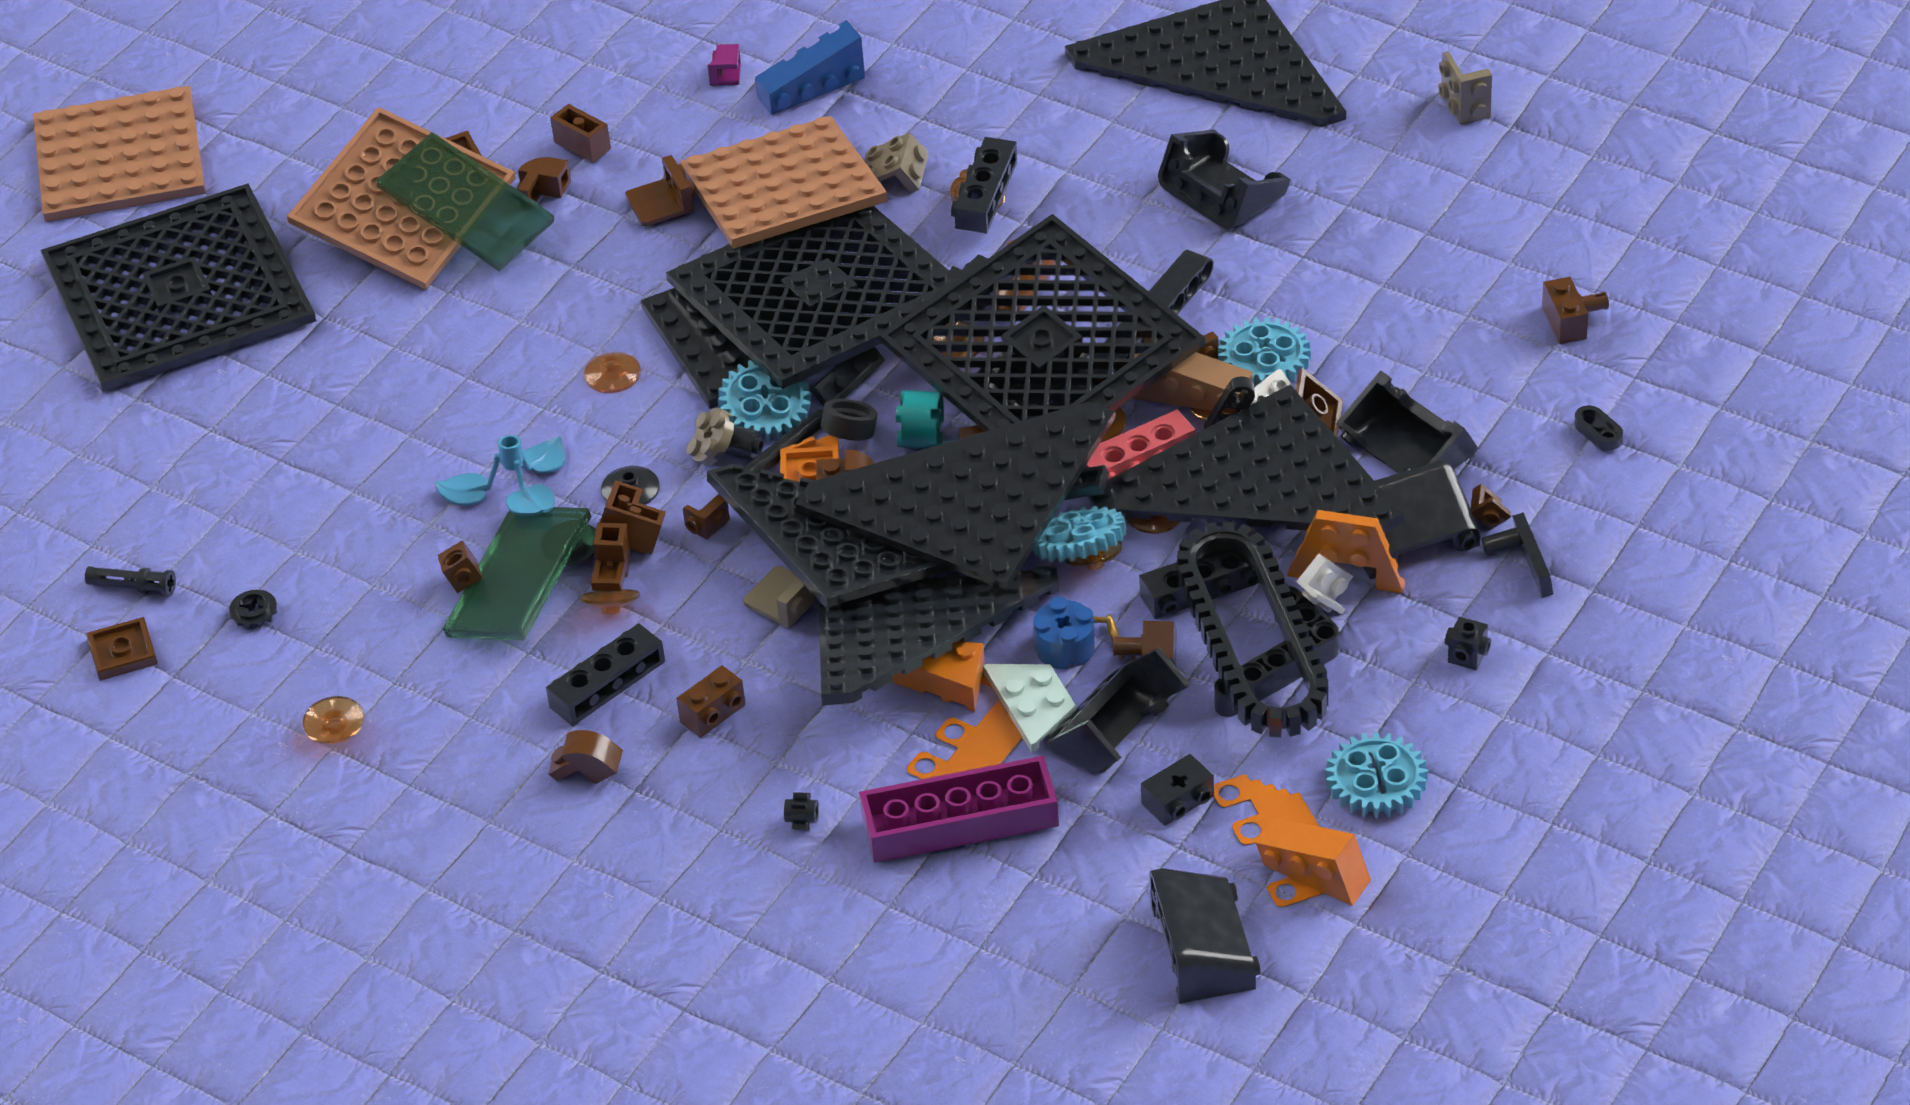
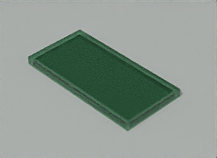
(465, 201)
(517, 574)

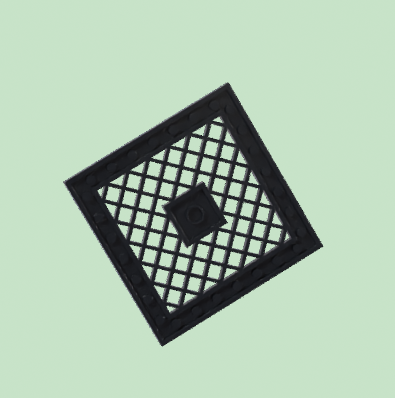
(177, 286)
(813, 288)
(1043, 334)

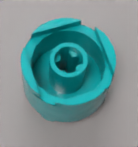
(920, 419)

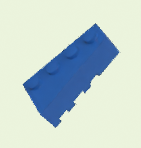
(813, 70)

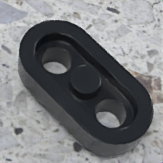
(1598, 427)

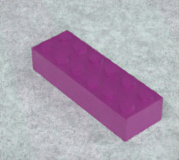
(959, 809)

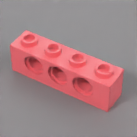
(1141, 443)

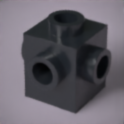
(1467, 643)

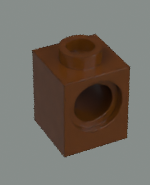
(460, 566)

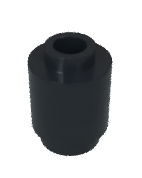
(745, 443)

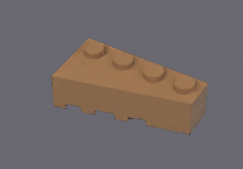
(1193, 383)

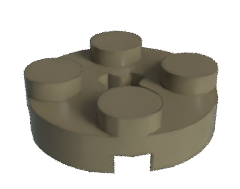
(711, 436)

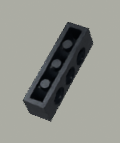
(984, 185)
(1220, 570)
(605, 674)

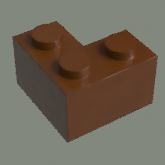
(642, 520)

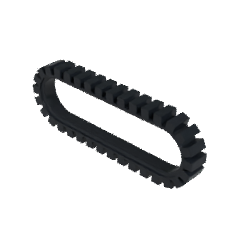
(1288, 618)

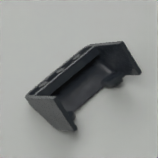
(1115, 709)

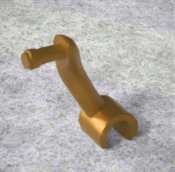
(1112, 629)

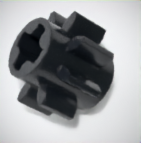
(801, 811)

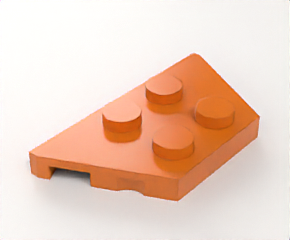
(801, 458)

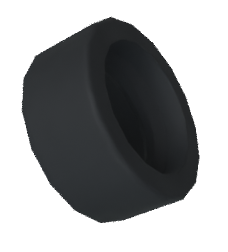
(849, 419)

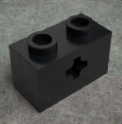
(1177, 789)

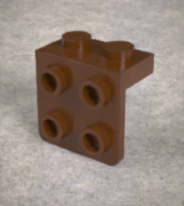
(663, 198)

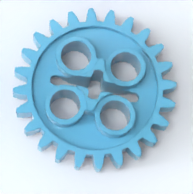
(1266, 348)
(763, 398)
(1081, 534)
(1356, 783)

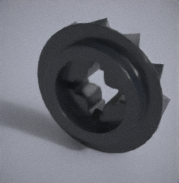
(247, 601)

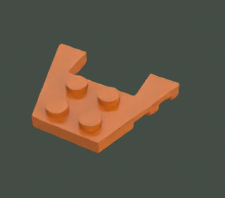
(1349, 541)

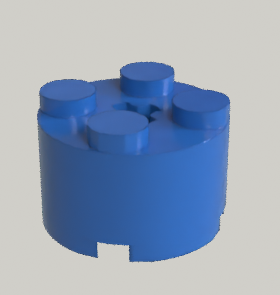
(1064, 633)

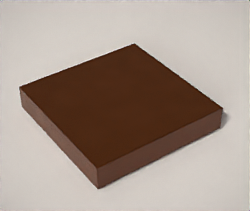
(121, 648)

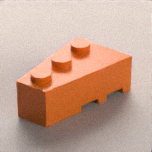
(952, 675)
(1316, 857)

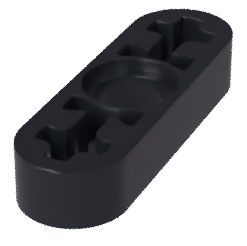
(1229, 399)

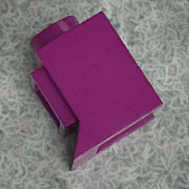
(725, 65)

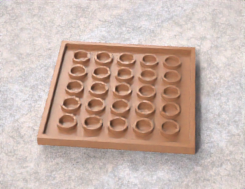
(118, 153)
(783, 181)
(367, 222)

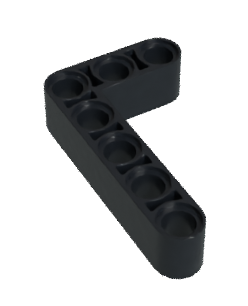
(1276, 666)

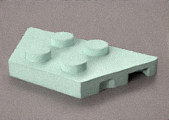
(1031, 698)

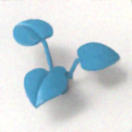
(541, 458)

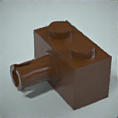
(1569, 310)
(1155, 634)

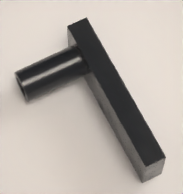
(1522, 536)

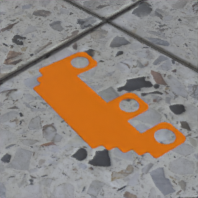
(977, 747)
(1270, 804)

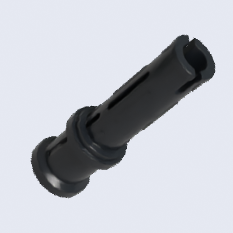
(144, 579)

